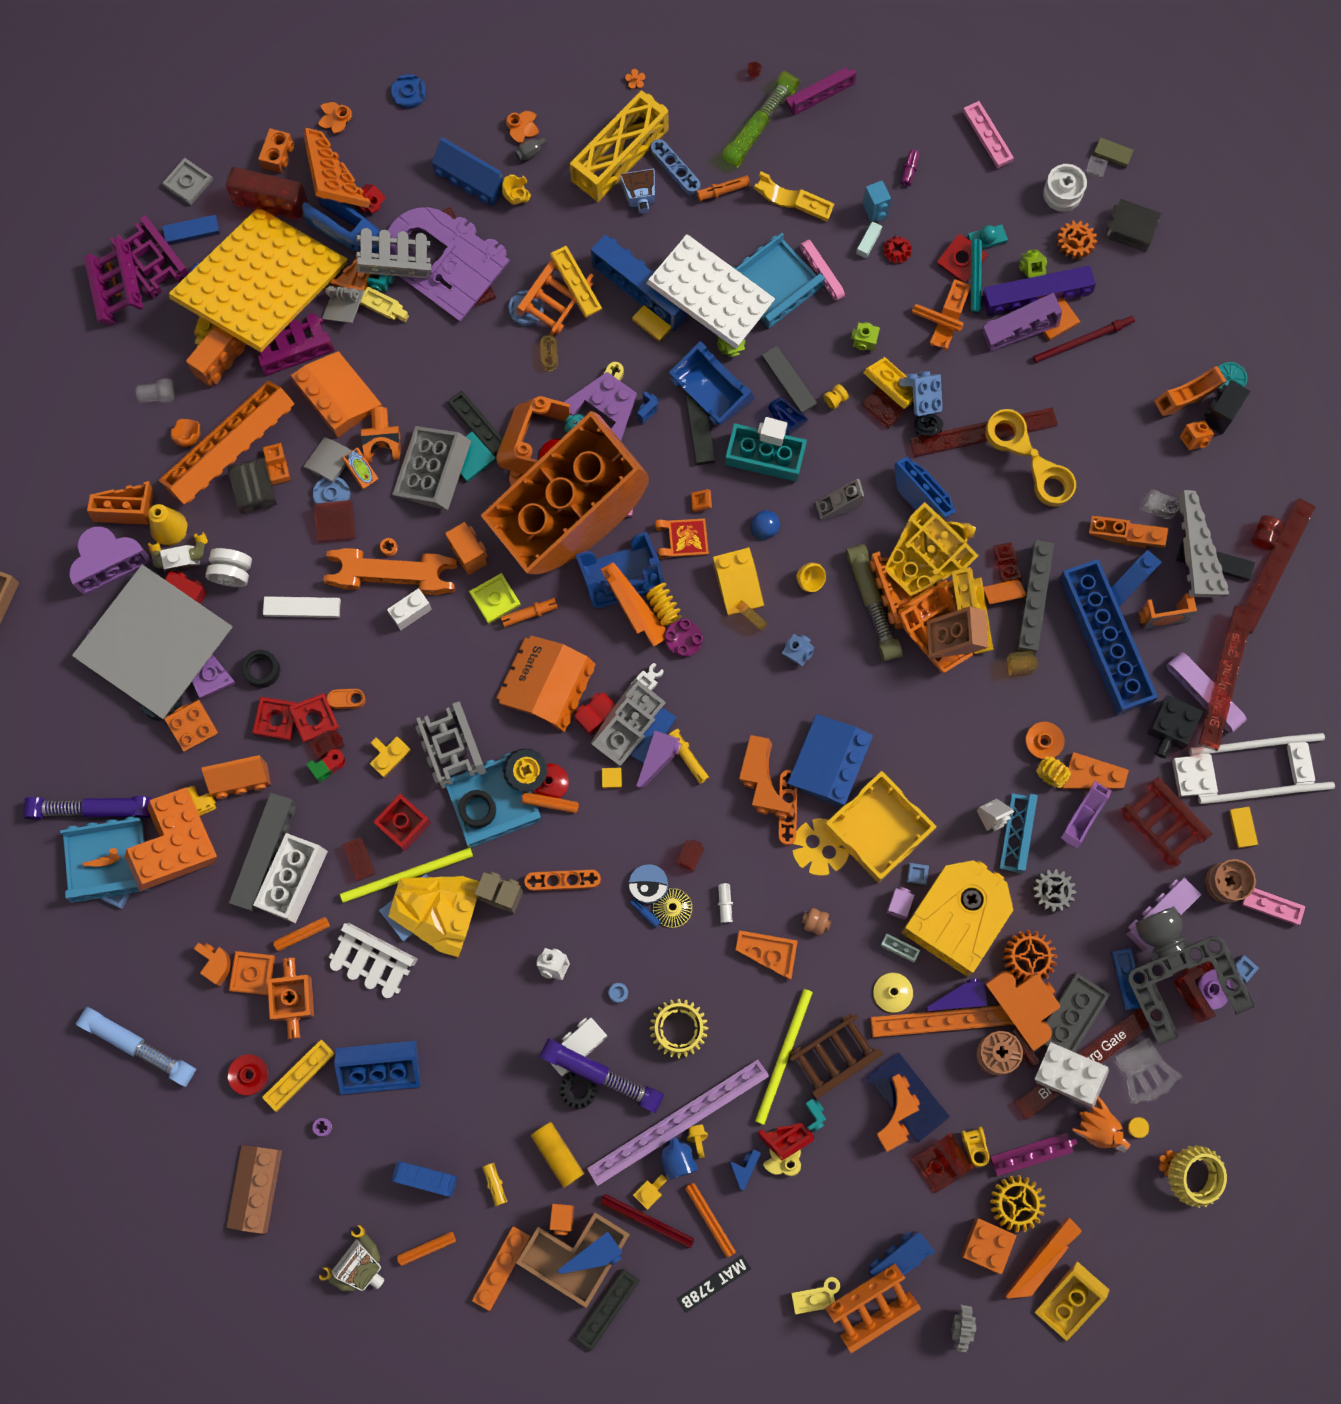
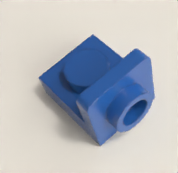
(647, 410)

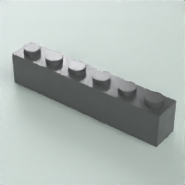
(1035, 597)
(263, 850)

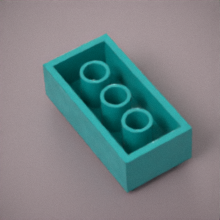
(753, 455)

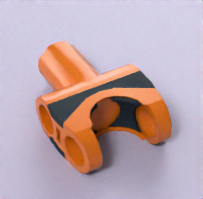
(380, 435)

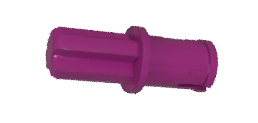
(909, 168)

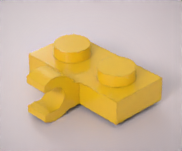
(389, 756)

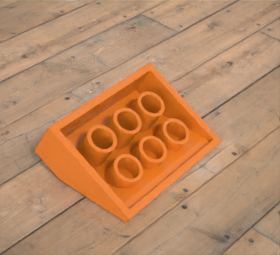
(335, 392)

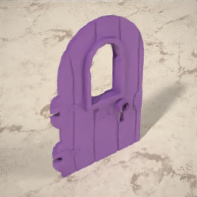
(465, 265)

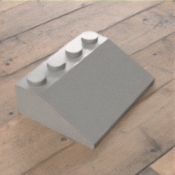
(432, 467)

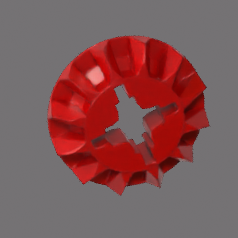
(897, 256)

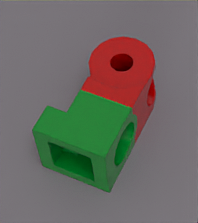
(328, 765)

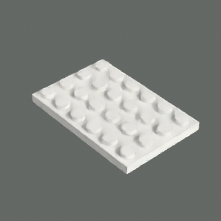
(711, 291)

